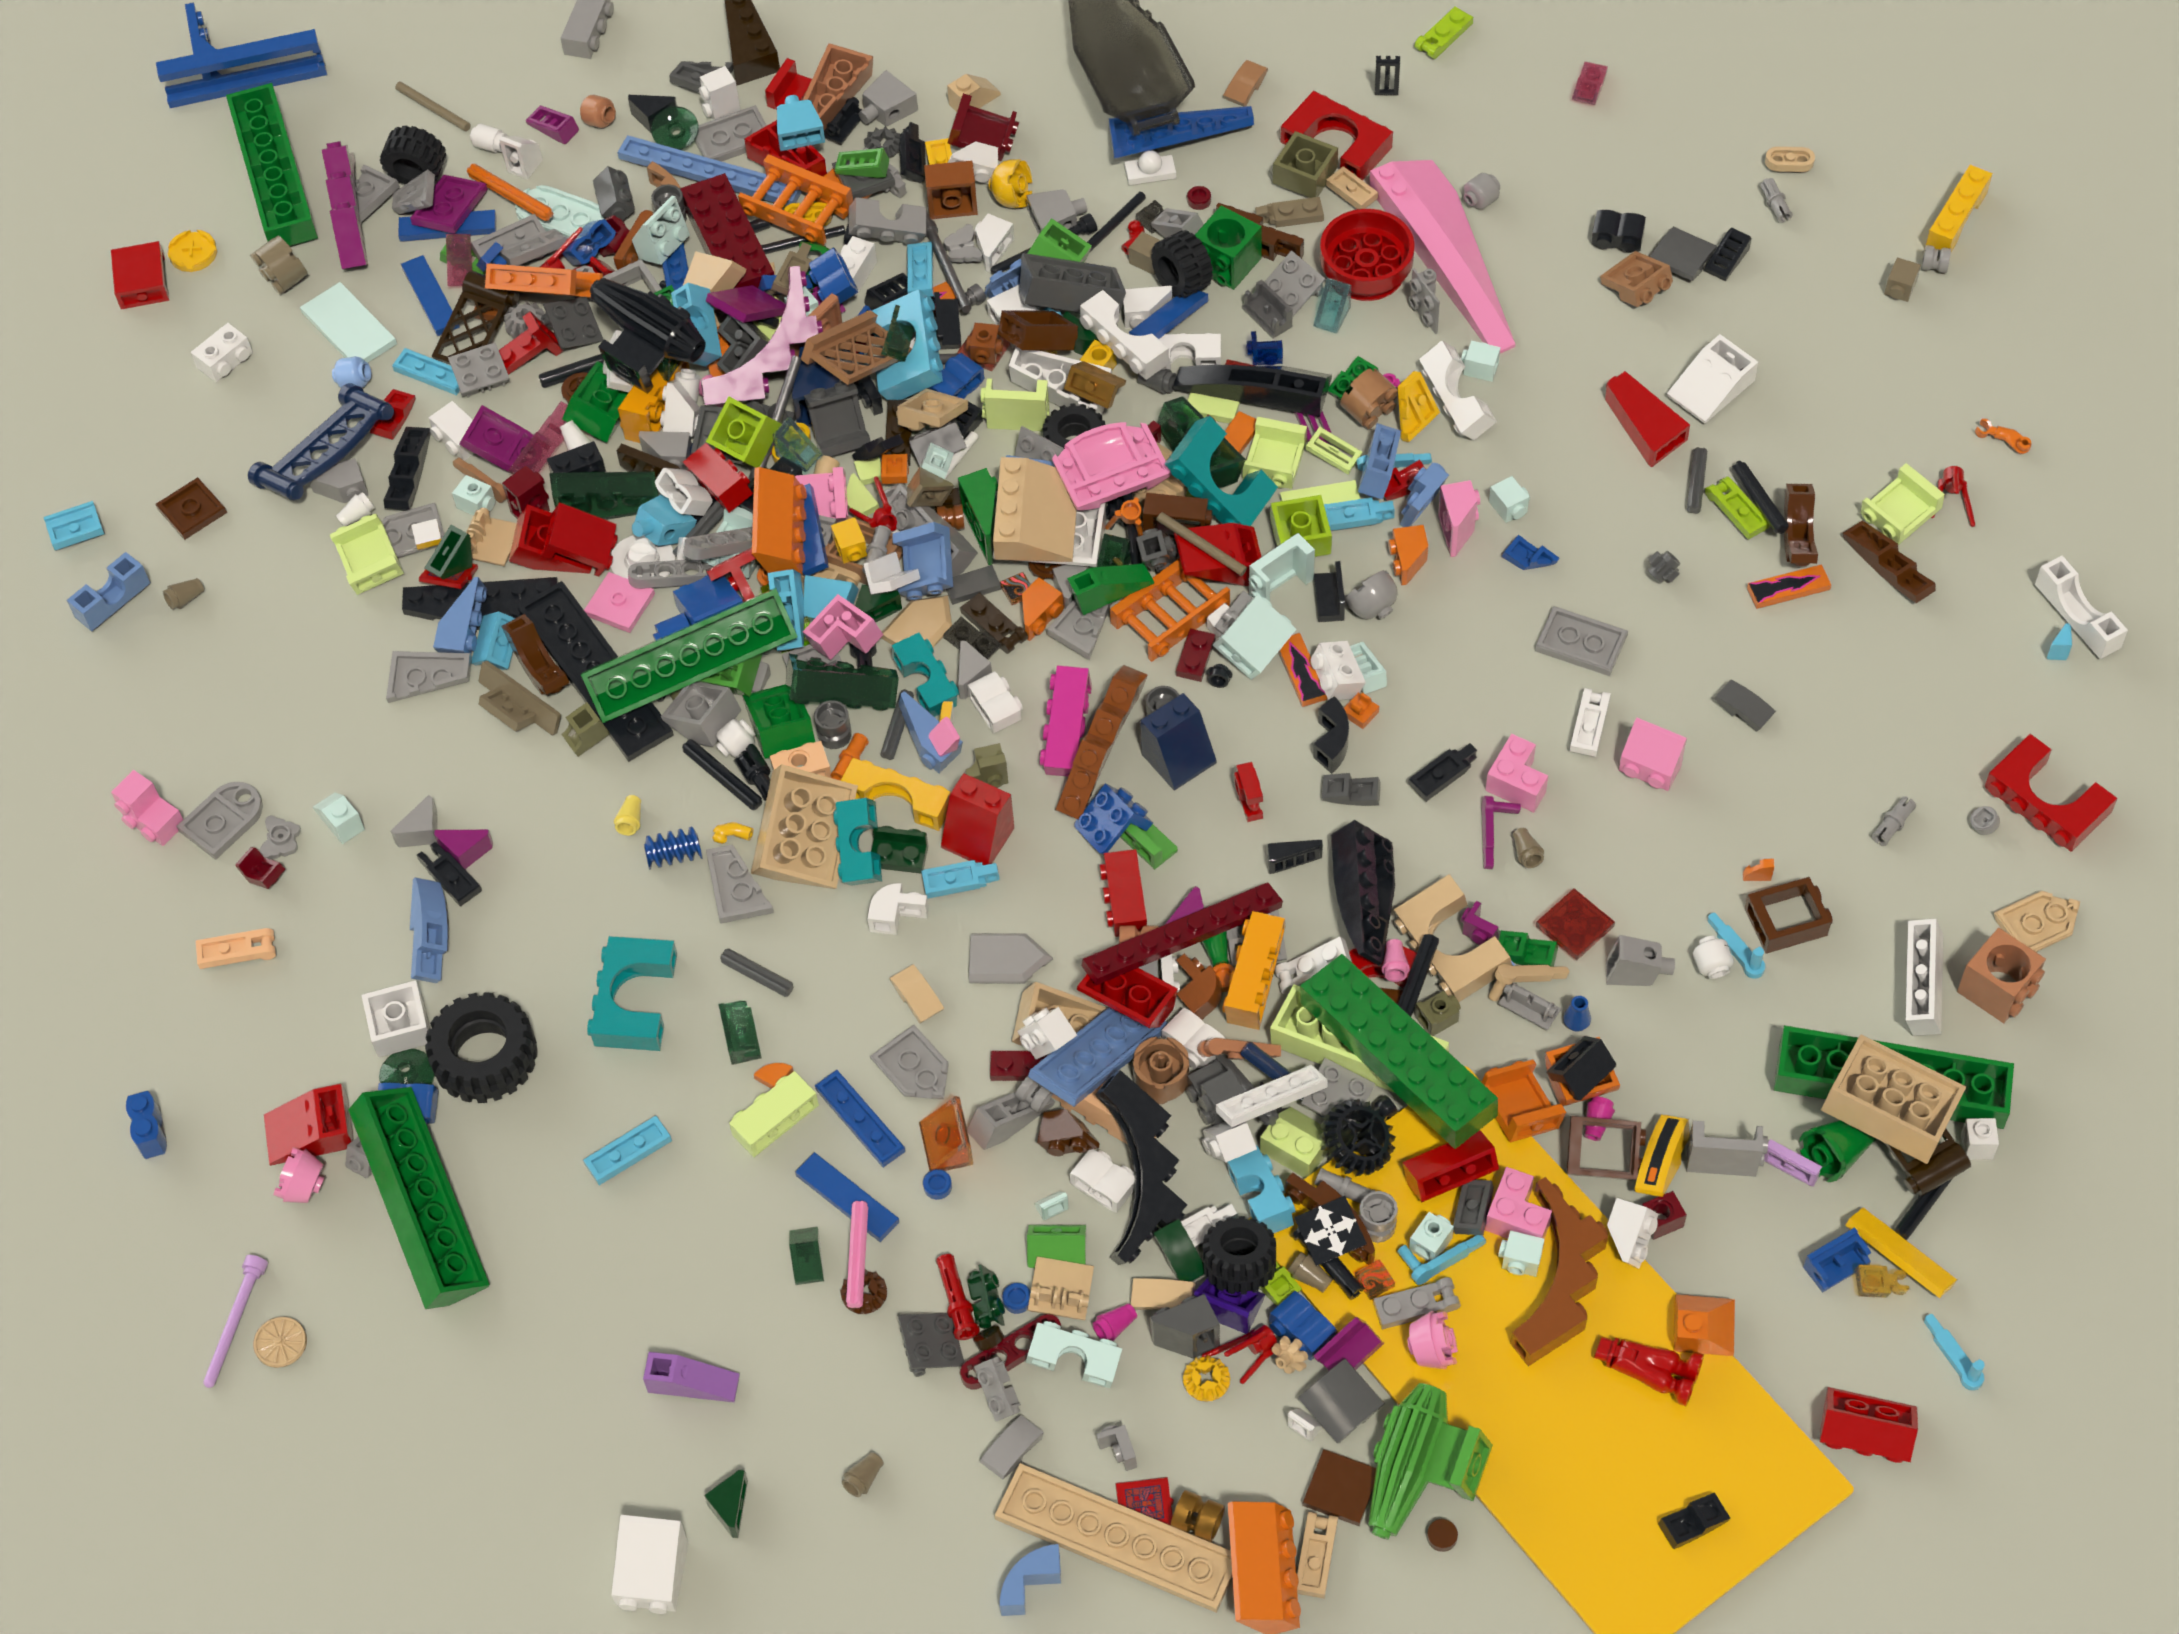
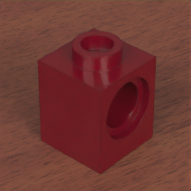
(1672, 1209)

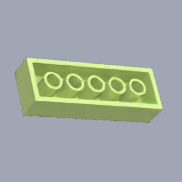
(1307, 1037)

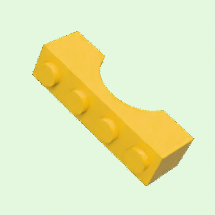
(1965, 197)
(927, 801)

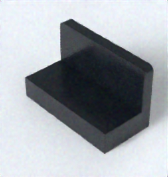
(947, 319)
(1330, 595)
(1583, 1066)

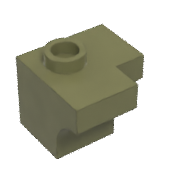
(584, 729)
(989, 765)

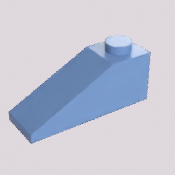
(1379, 461)
(920, 724)

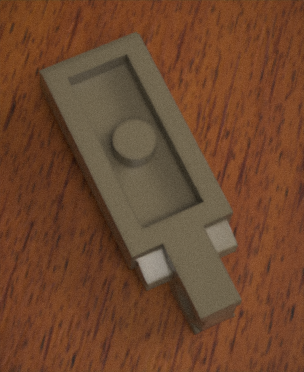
(1292, 212)
(801, 259)

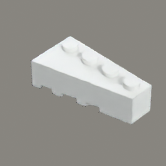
(1035, 365)

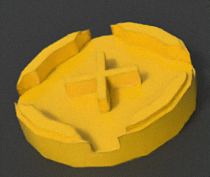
(192, 250)

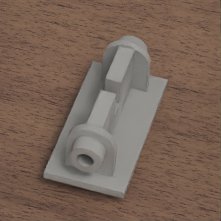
(1529, 1006)
(1001, 1401)

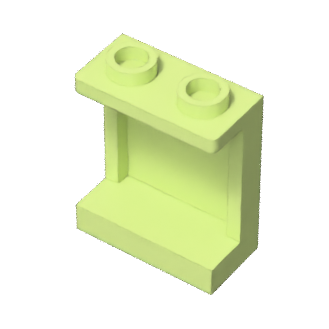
(1015, 408)
(1276, 450)
(1903, 505)
(366, 553)

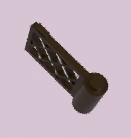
(475, 291)
(1945, 1163)

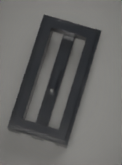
(1387, 63)

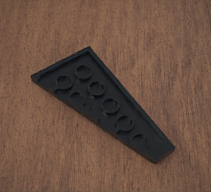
(502, 596)

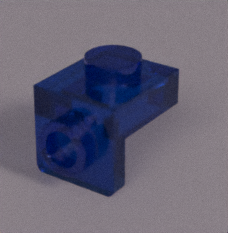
(1264, 352)

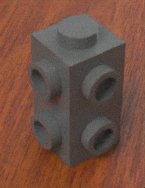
(613, 193)
(1157, 549)

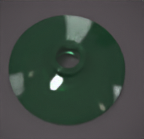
(671, 120)
(419, 1072)

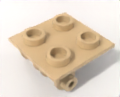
(490, 538)
(1060, 1288)

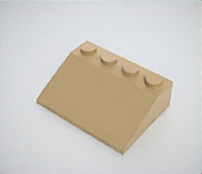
(1033, 513)
(800, 829)
(1893, 1098)

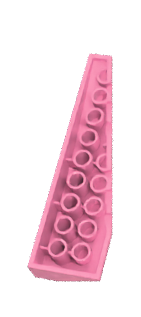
(1444, 242)

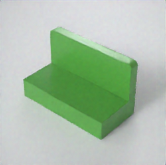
(1150, 844)
(1056, 1243)

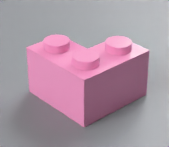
(840, 624)
(1513, 776)
(145, 810)
(1513, 1211)

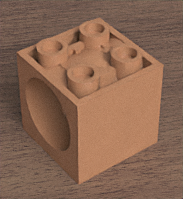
(2004, 955)

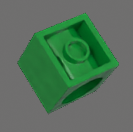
(1232, 245)

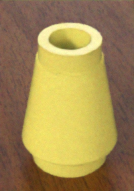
(628, 818)

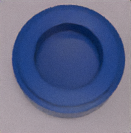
(937, 1184)
(1016, 1298)

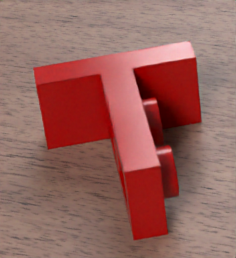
(529, 344)
(737, 577)

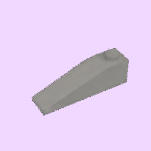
(909, 517)

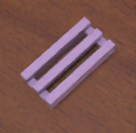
(1792, 1163)

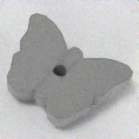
(962, 246)
(275, 845)

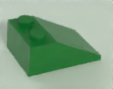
(595, 406)
(979, 503)
(778, 720)

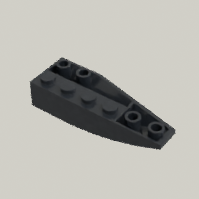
(1259, 385)
(1364, 886)

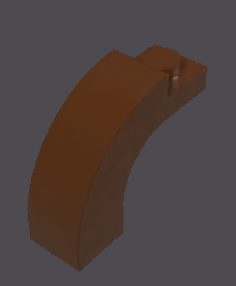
(1799, 515)
(533, 656)

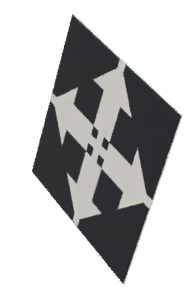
(1330, 1230)

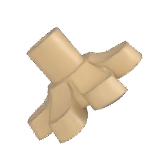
(1289, 1356)

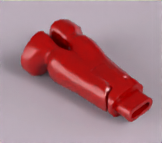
(1652, 1366)

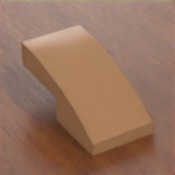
(1245, 82)
(659, 176)

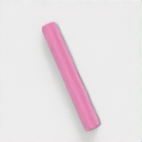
(857, 1254)

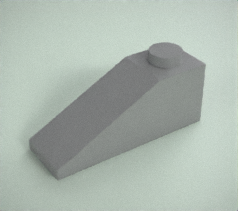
(1001, 1120)

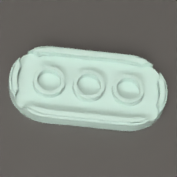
(568, 210)

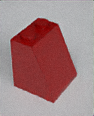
(977, 820)

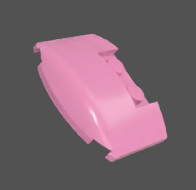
(1110, 464)

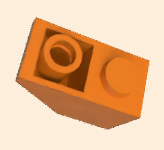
(1410, 551)
(1040, 606)

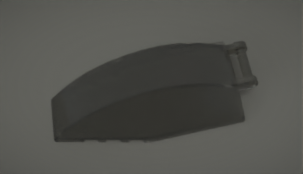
(1129, 62)

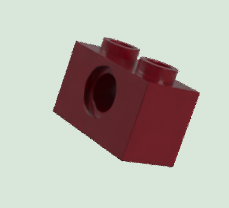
(523, 489)

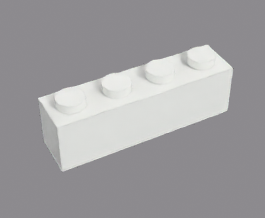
(1924, 977)

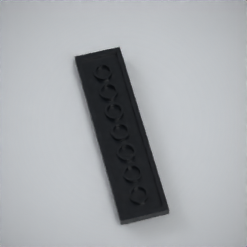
(580, 646)

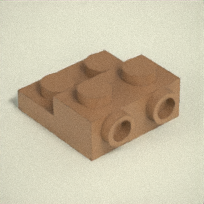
(1638, 278)

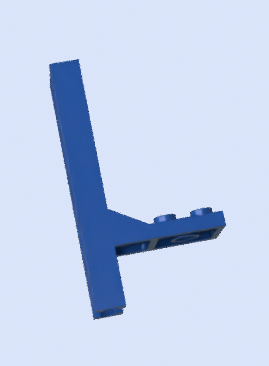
(208, 60)

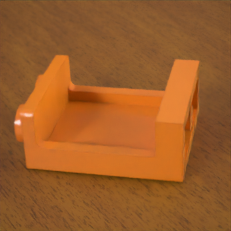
(1522, 1102)

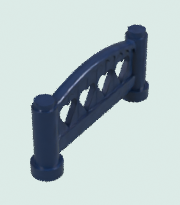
(354, 405)

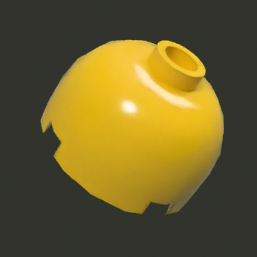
(1010, 183)

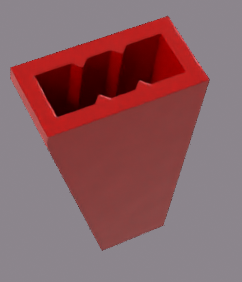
(1646, 419)

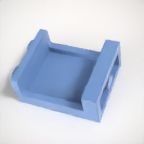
(929, 552)

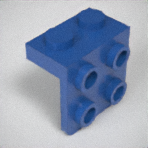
(1109, 817)

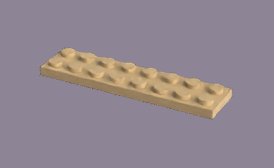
(1117, 1537)

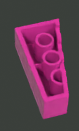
(1066, 721)

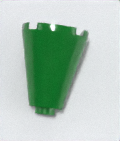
(1834, 1147)

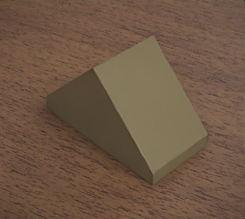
(927, 489)

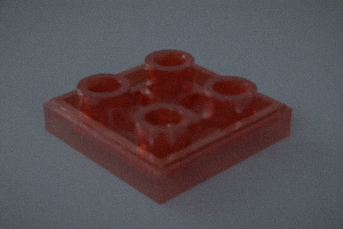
(1575, 924)

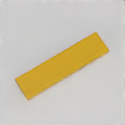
(1901, 1252)

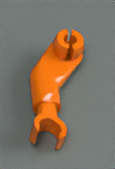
(2011, 436)

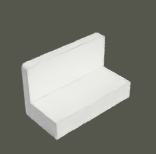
(886, 575)

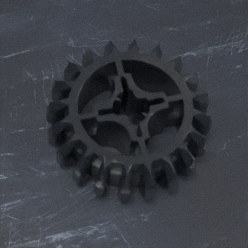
(1372, 1141)

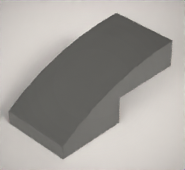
(1745, 703)
(1349, 791)

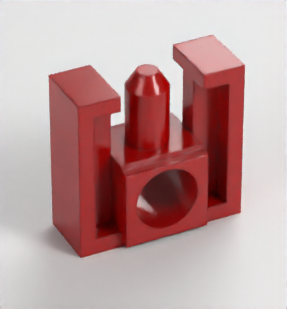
(1248, 791)

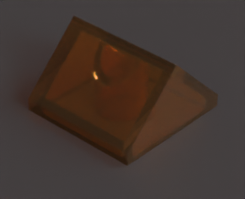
(946, 1137)

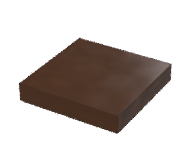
(191, 508)
(1340, 1487)

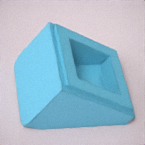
(2061, 645)

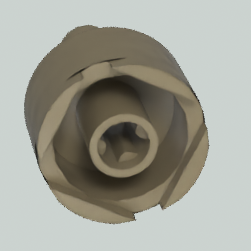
(279, 264)

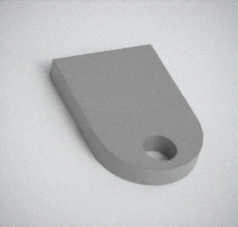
(222, 818)

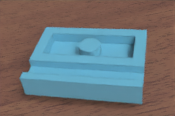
(73, 525)

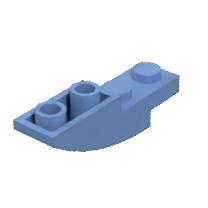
(429, 925)

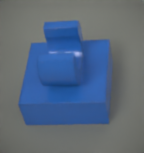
(491, 257)

